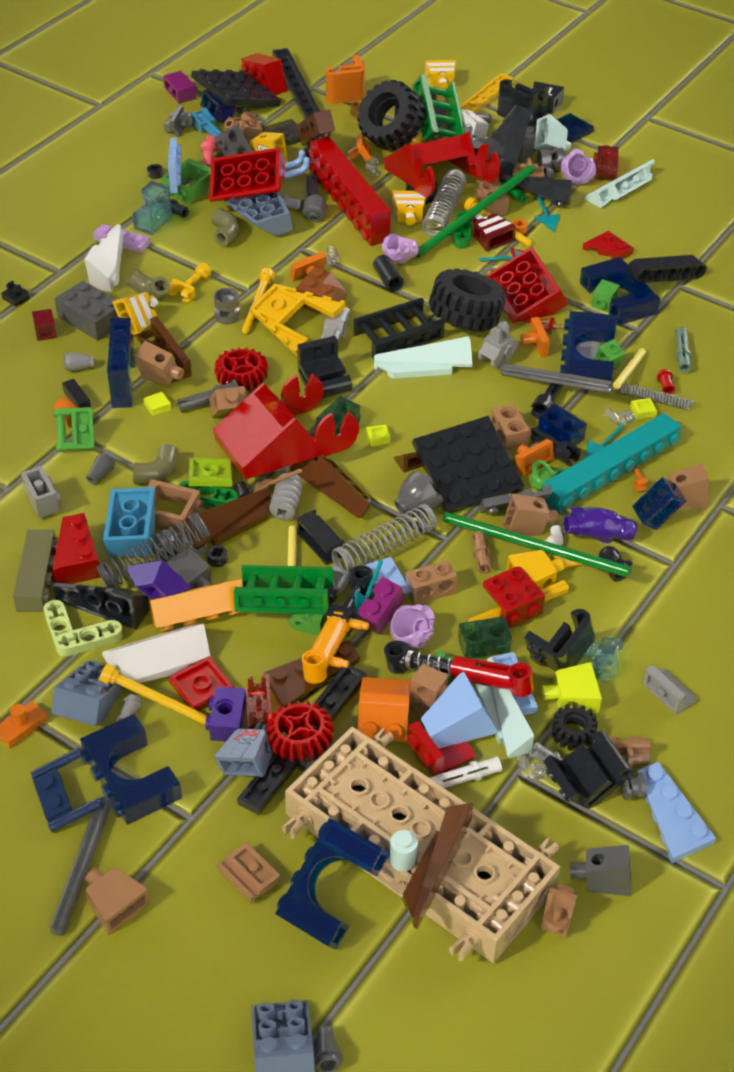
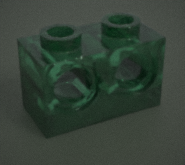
(339, 409)
(484, 637)

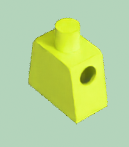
(575, 686)

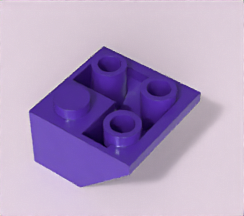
(157, 579)

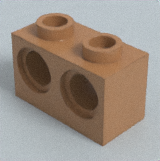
(500, 206)
(510, 426)
(431, 582)
(426, 688)

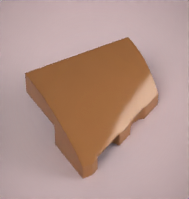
(252, 127)

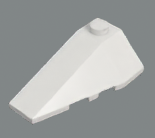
(105, 260)

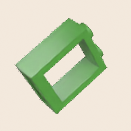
(189, 169)

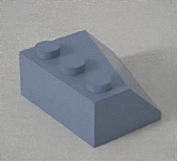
(264, 212)

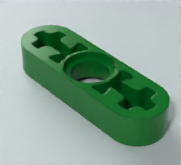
(466, 234)
(220, 494)

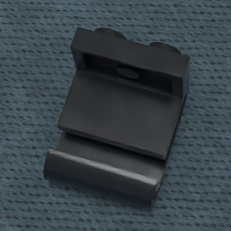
(521, 95)
(323, 361)
(565, 647)
(589, 772)

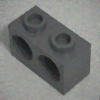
(233, 141)

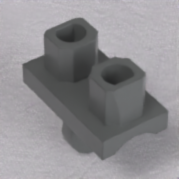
(178, 121)

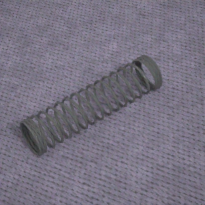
(108, 575)

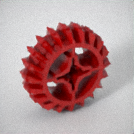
(244, 366)
(301, 738)

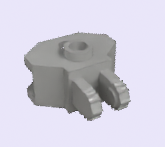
(498, 345)

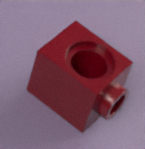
(44, 324)

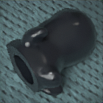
(612, 554)

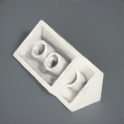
(160, 654)

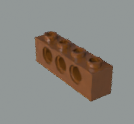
(316, 127)

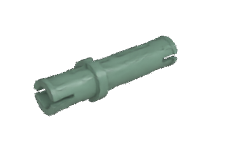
(683, 362)

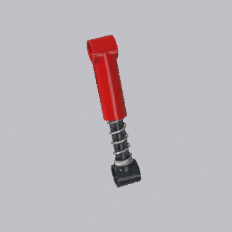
(515, 677)

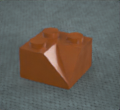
(322, 284)

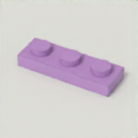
(131, 241)

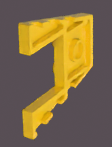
(281, 303)

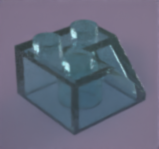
(155, 208)

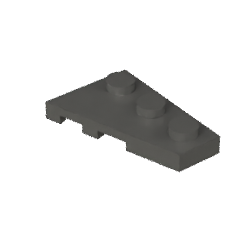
(495, 504)

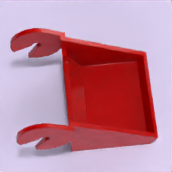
(410, 160)
(267, 436)

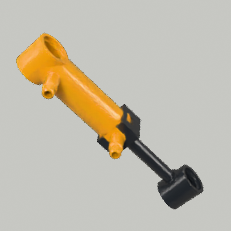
(338, 624)

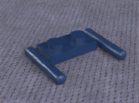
(54, 795)

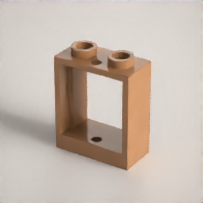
(177, 494)

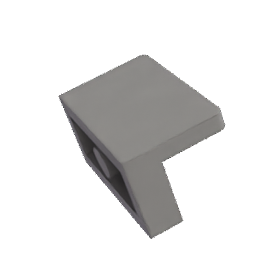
(668, 689)

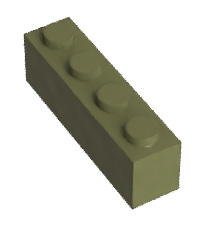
(35, 571)

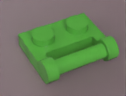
(81, 429)

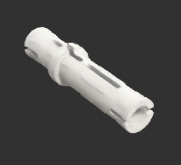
(491, 766)

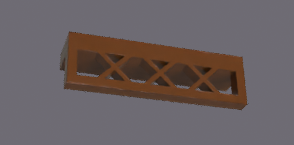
(166, 342)

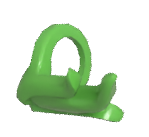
(539, 477)

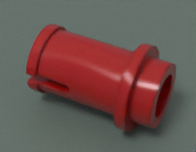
(665, 378)

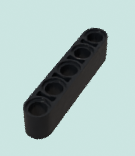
(666, 268)

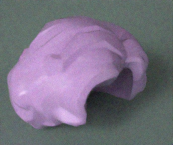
(578, 167)
(399, 248)
(413, 625)

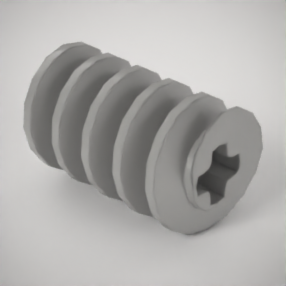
(286, 498)

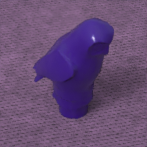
(599, 524)

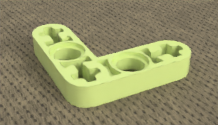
(70, 636)

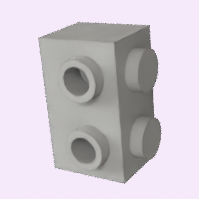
(40, 492)

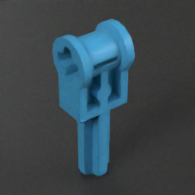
(205, 122)

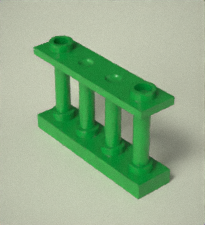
(451, 104)
(284, 589)

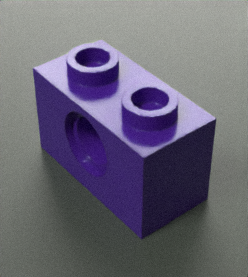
(227, 712)

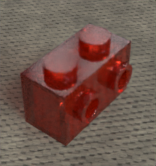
(606, 162)

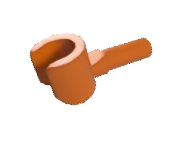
(640, 482)

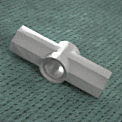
(336, 326)

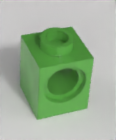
(604, 294)
(610, 352)

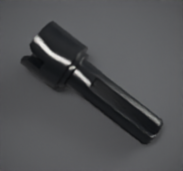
(545, 400)
(563, 450)

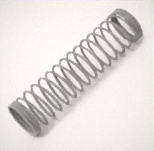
(450, 188)
(348, 559)

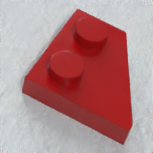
(609, 245)

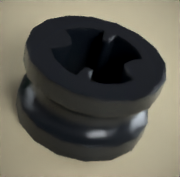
(155, 171)
(217, 561)

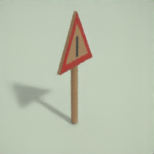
(547, 324)

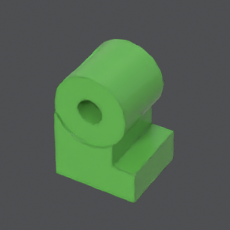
(308, 622)

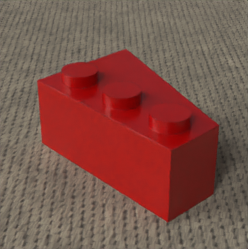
(266, 70)
(75, 552)

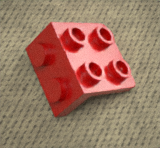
(515, 595)
(435, 759)

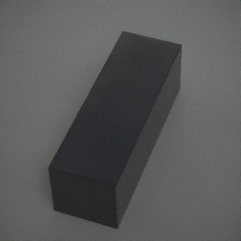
(311, 185)
(76, 394)

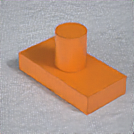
(362, 148)
(303, 267)
(536, 336)
(527, 456)
(21, 722)

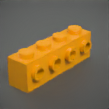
(194, 604)

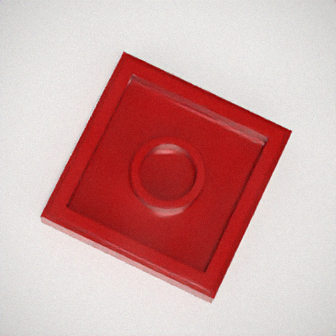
(199, 682)

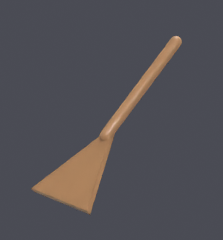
(263, 483)

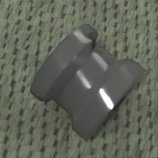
(634, 786)

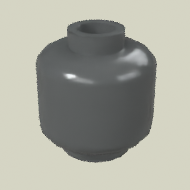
(315, 208)

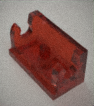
(258, 701)

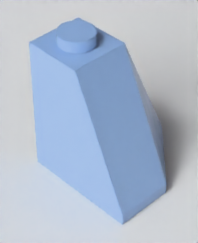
(458, 715)

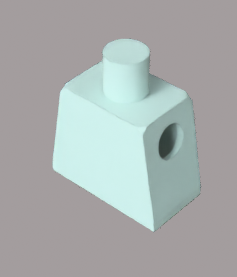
(551, 134)

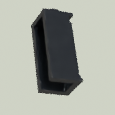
(318, 536)

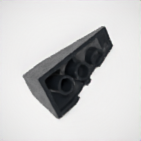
(509, 138)
(552, 190)
(105, 602)

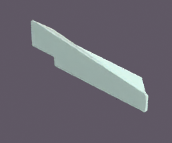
(621, 185)
(426, 359)
(507, 718)

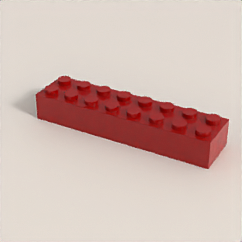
(350, 191)

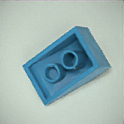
(130, 521)

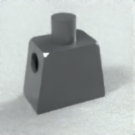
(191, 568)
(605, 870)

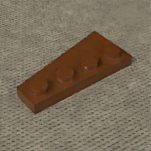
(288, 680)

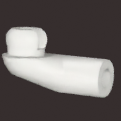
(556, 535)

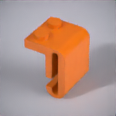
(347, 83)
(384, 705)

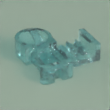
(605, 656)

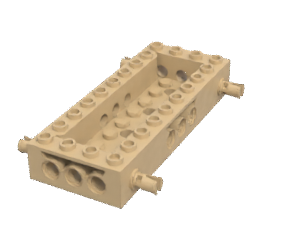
(475, 910)

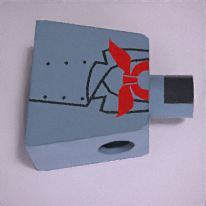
(246, 752)

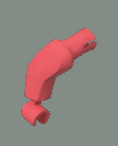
(208, 148)

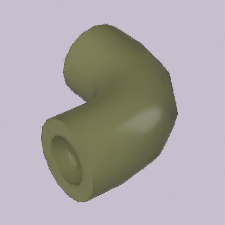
(228, 226)
(154, 287)
(160, 468)

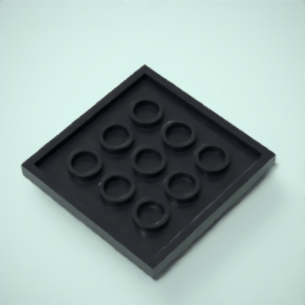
(235, 88)
(467, 464)

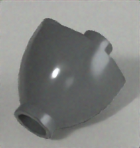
(416, 491)

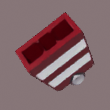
(493, 231)

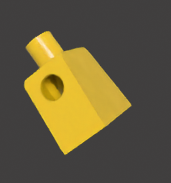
(537, 566)

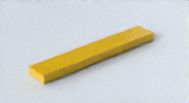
(485, 95)

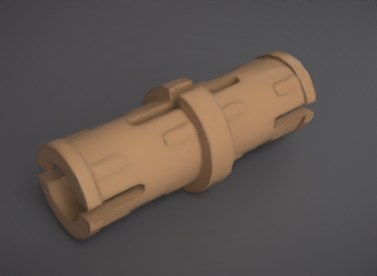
(481, 552)

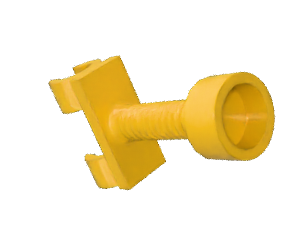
(186, 289)

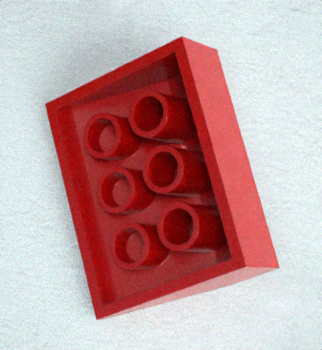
(246, 174)
(528, 287)

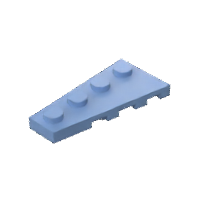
(174, 165)
(677, 820)

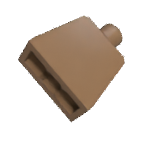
(157, 364)
(226, 400)
(693, 485)
(528, 515)
(114, 897)

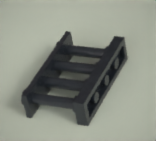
(411, 337)

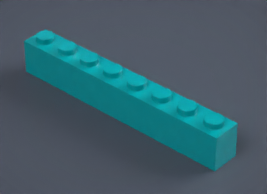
(612, 462)

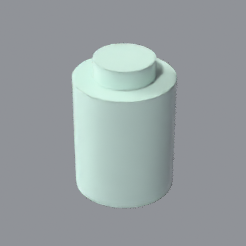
(403, 850)

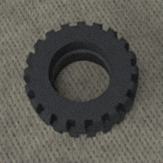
(376, 106)
(467, 300)

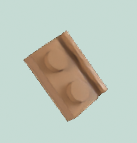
(248, 872)

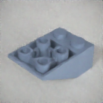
(84, 696)
(282, 1037)

